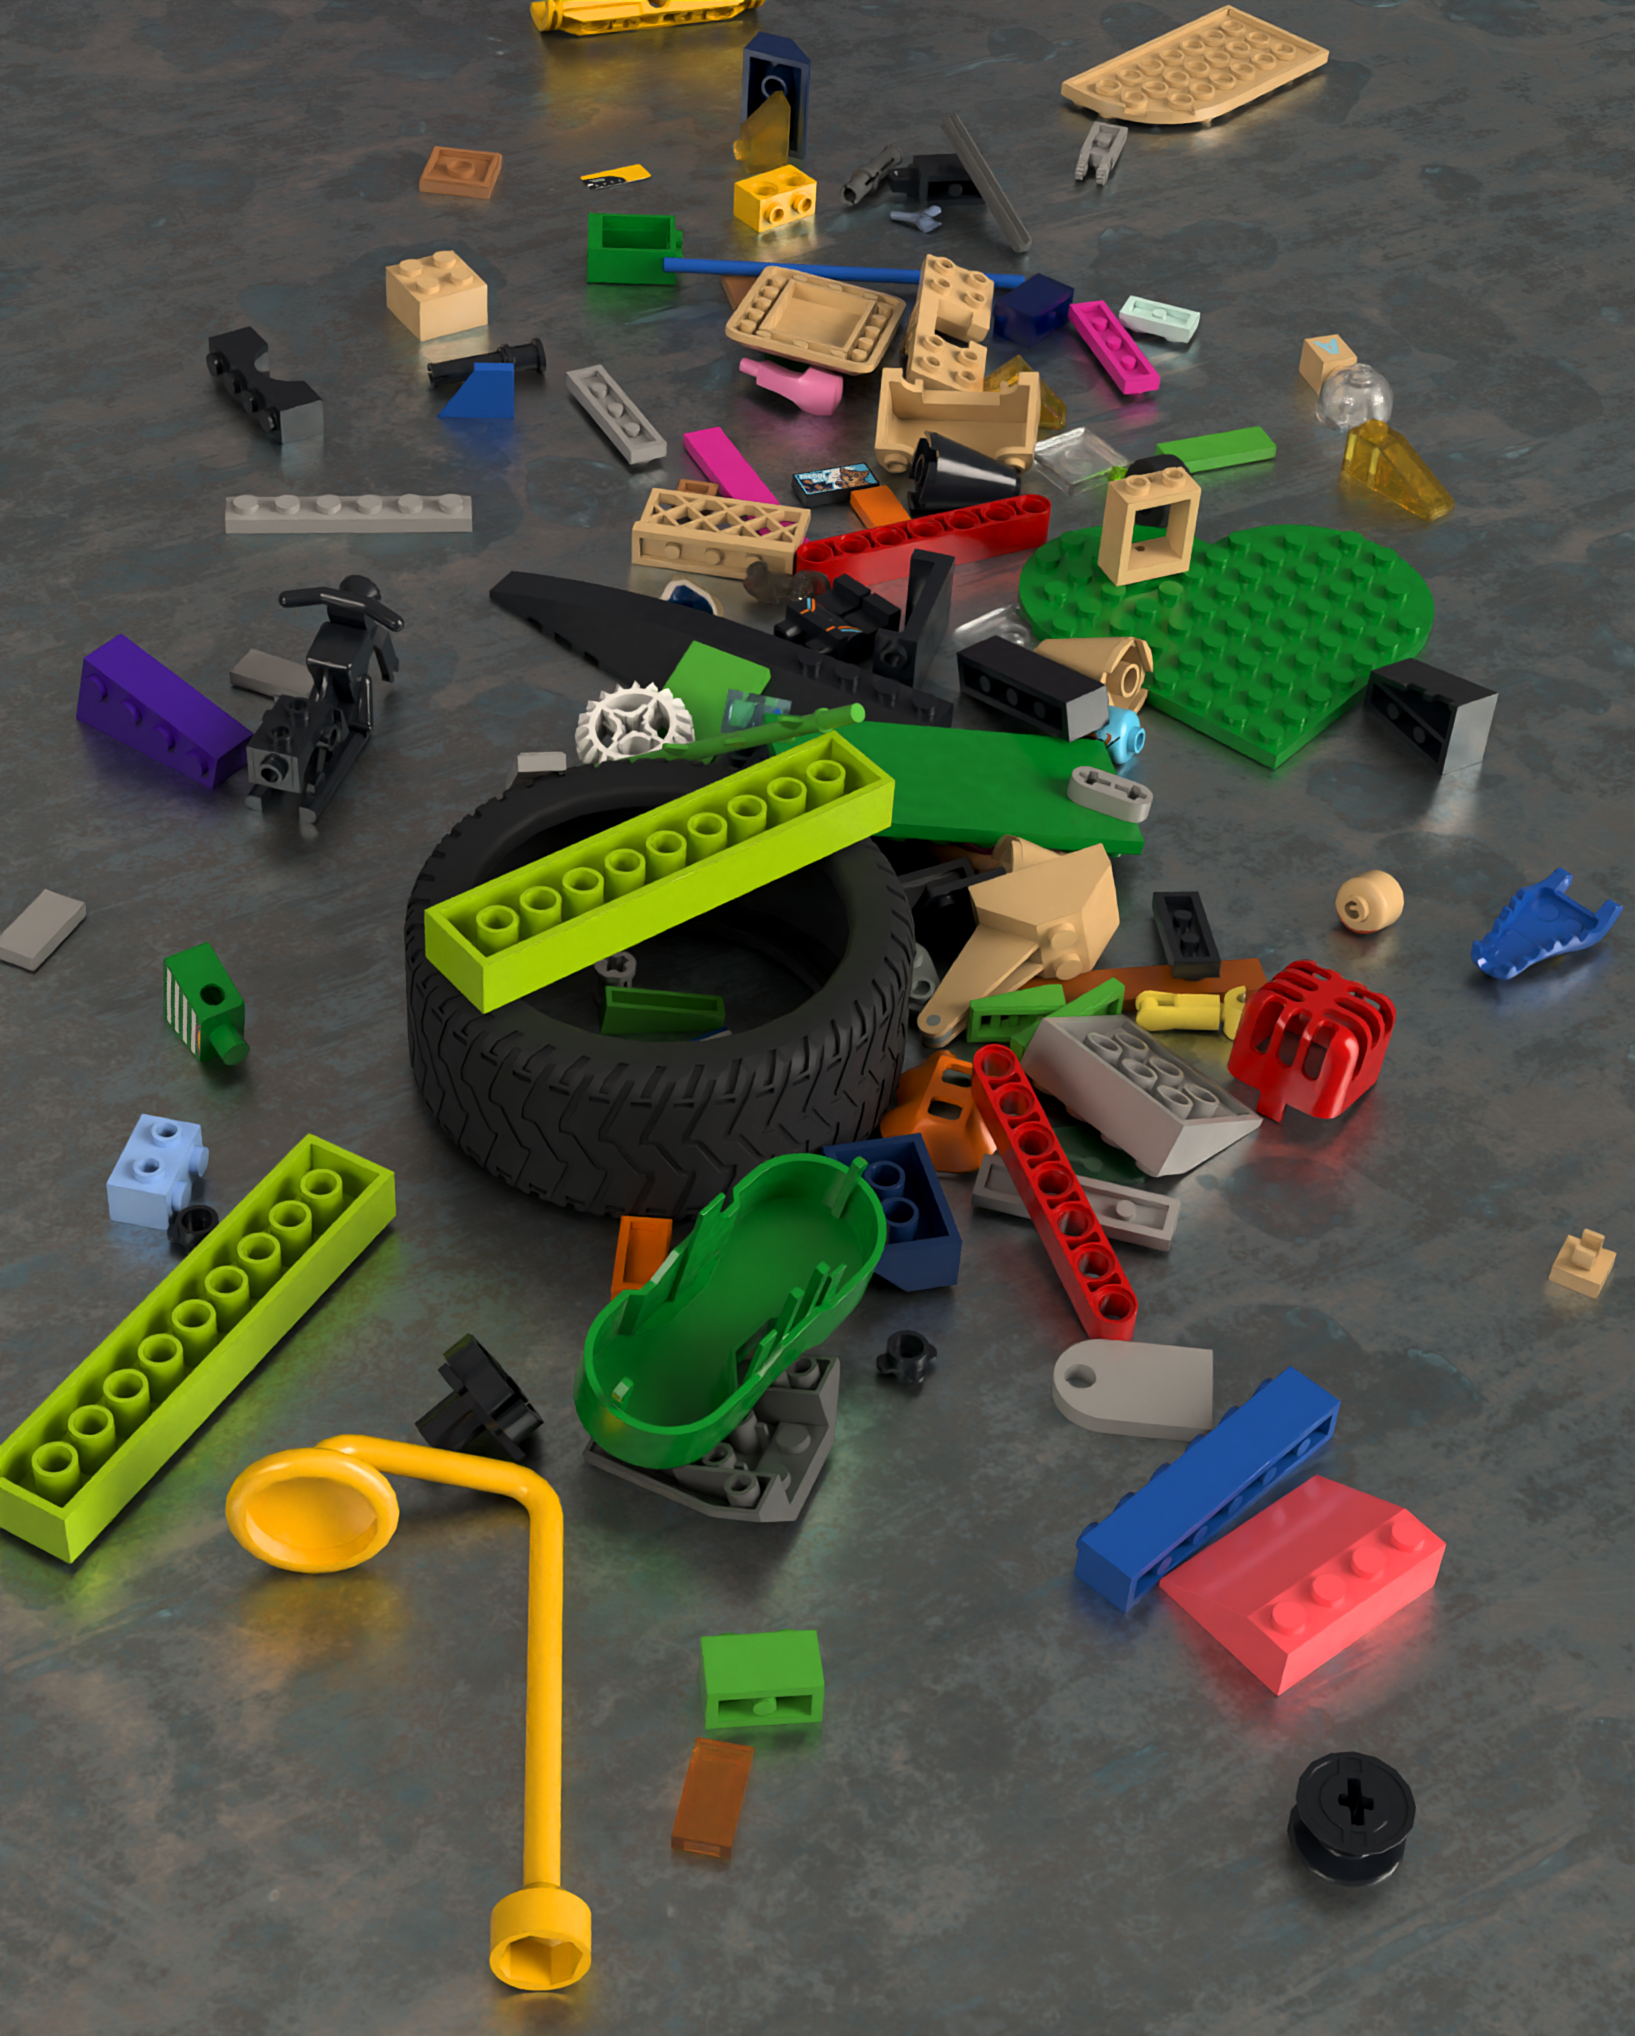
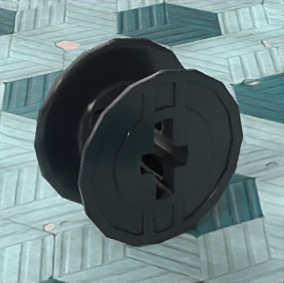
(1351, 1819)

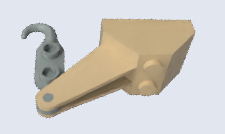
(1027, 924)

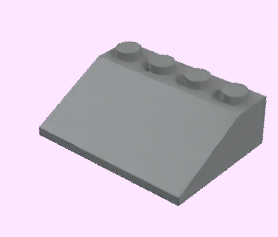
(1135, 1091)

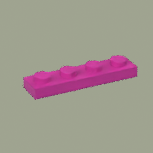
(1114, 347)

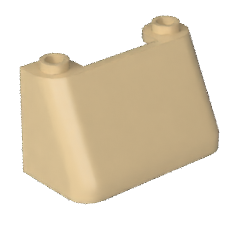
(990, 422)

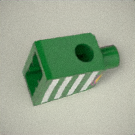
(204, 1005)

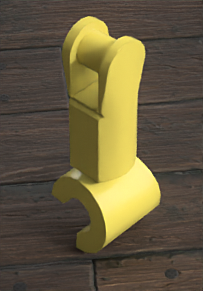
(1190, 1011)

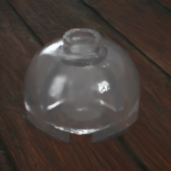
(1354, 396)

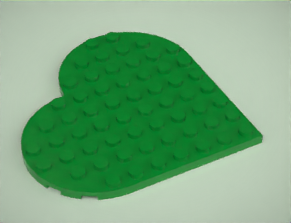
(1257, 636)

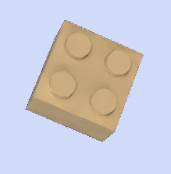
(436, 295)

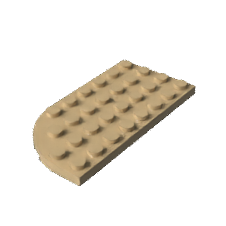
(1196, 70)

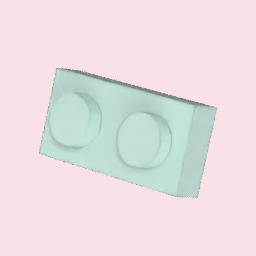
(1158, 319)

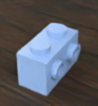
(156, 1172)

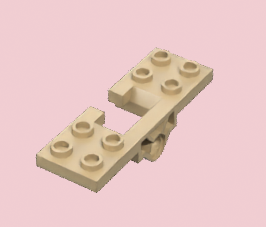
(959, 306)

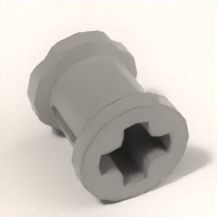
(614, 971)

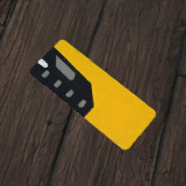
(615, 176)

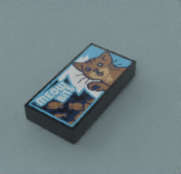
(832, 484)

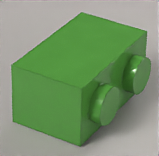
(761, 1679)

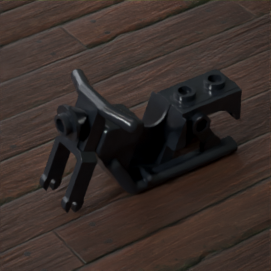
(340, 706)

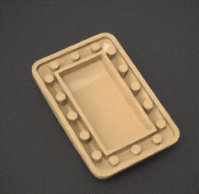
(816, 321)

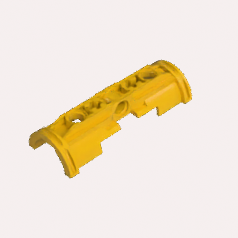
(607, 16)

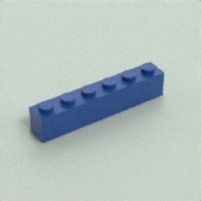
(1205, 1488)

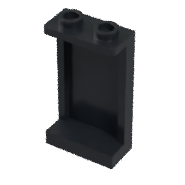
(910, 653)

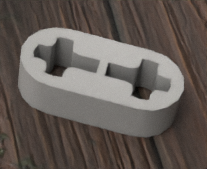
(1109, 794)

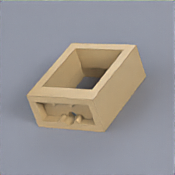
(1156, 557)

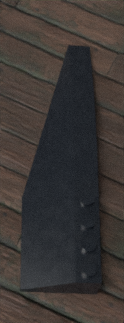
(648, 636)

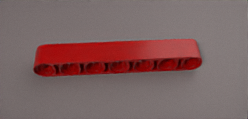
(966, 533)
(1058, 1213)

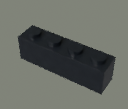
(1033, 688)

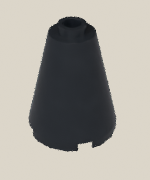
(956, 476)

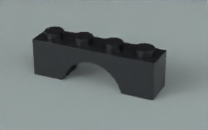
(282, 407)

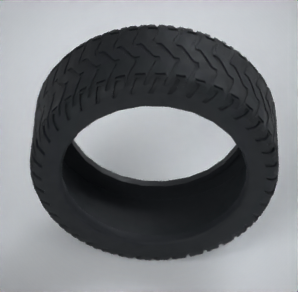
(662, 1121)

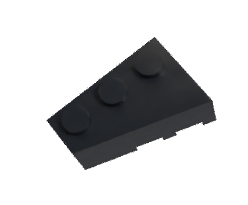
(1433, 712)

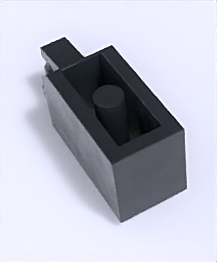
(936, 181)

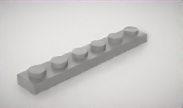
(348, 514)

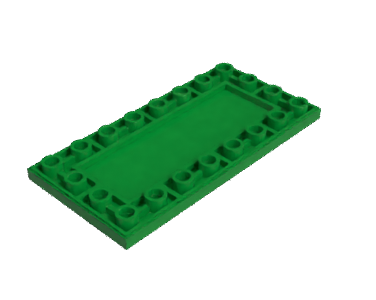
(985, 786)

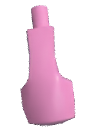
(813, 391)

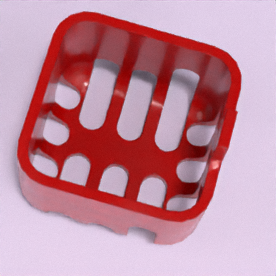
(1321, 1014)

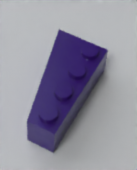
(159, 713)

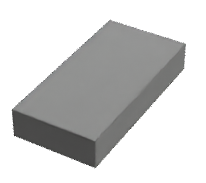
(271, 675)
(40, 929)

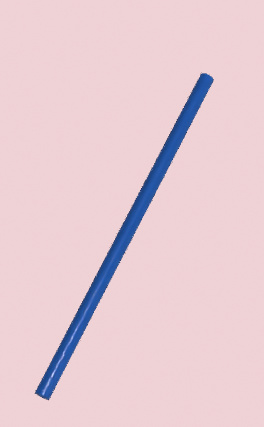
(837, 273)

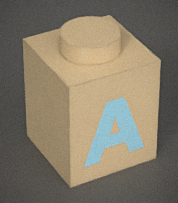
(1322, 357)

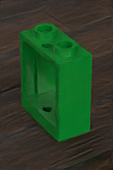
(631, 248)

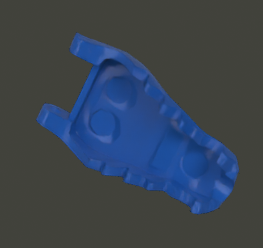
(1540, 926)

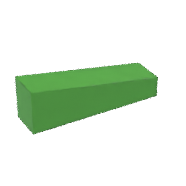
(655, 1011)

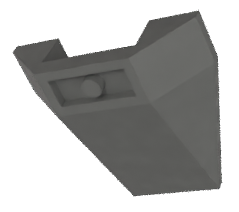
(765, 1462)

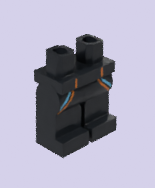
(839, 621)

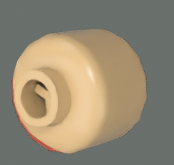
(1372, 898)

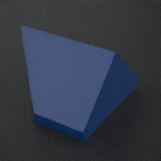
(485, 393)

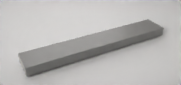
(532, 765)

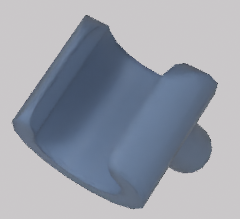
(922, 219)

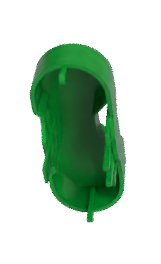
(762, 1273)

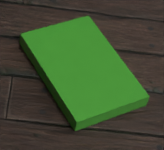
(703, 686)

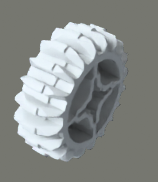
(632, 722)

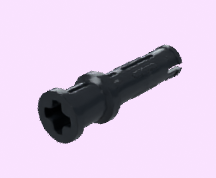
(524, 356)

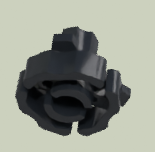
(480, 1400)

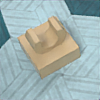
(1583, 1264)

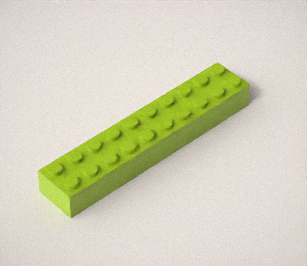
(656, 870)
(188, 1345)

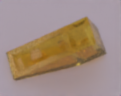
(1394, 469)

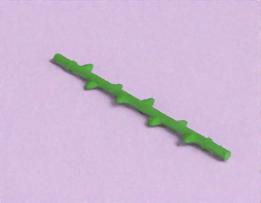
(782, 731)

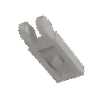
(1101, 150)

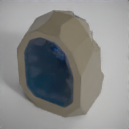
(690, 594)

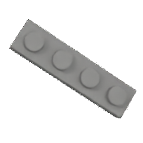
(616, 414)
(1121, 1210)

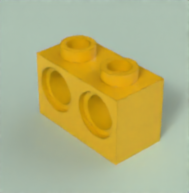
(774, 198)

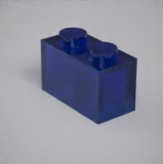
(1032, 310)

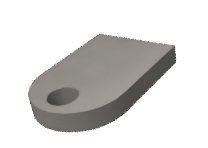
(1136, 1389)

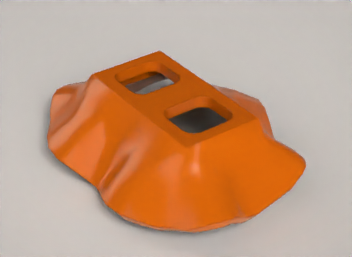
(951, 1144)

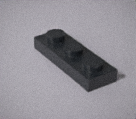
(1186, 935)

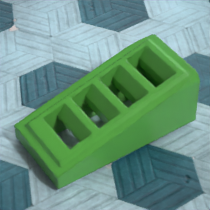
(1031, 1002)

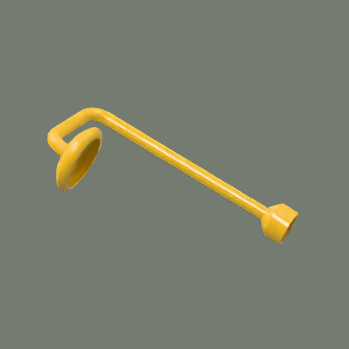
(334, 1510)

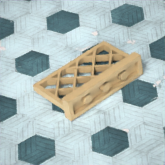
(707, 550)

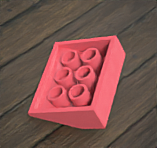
(1307, 1578)

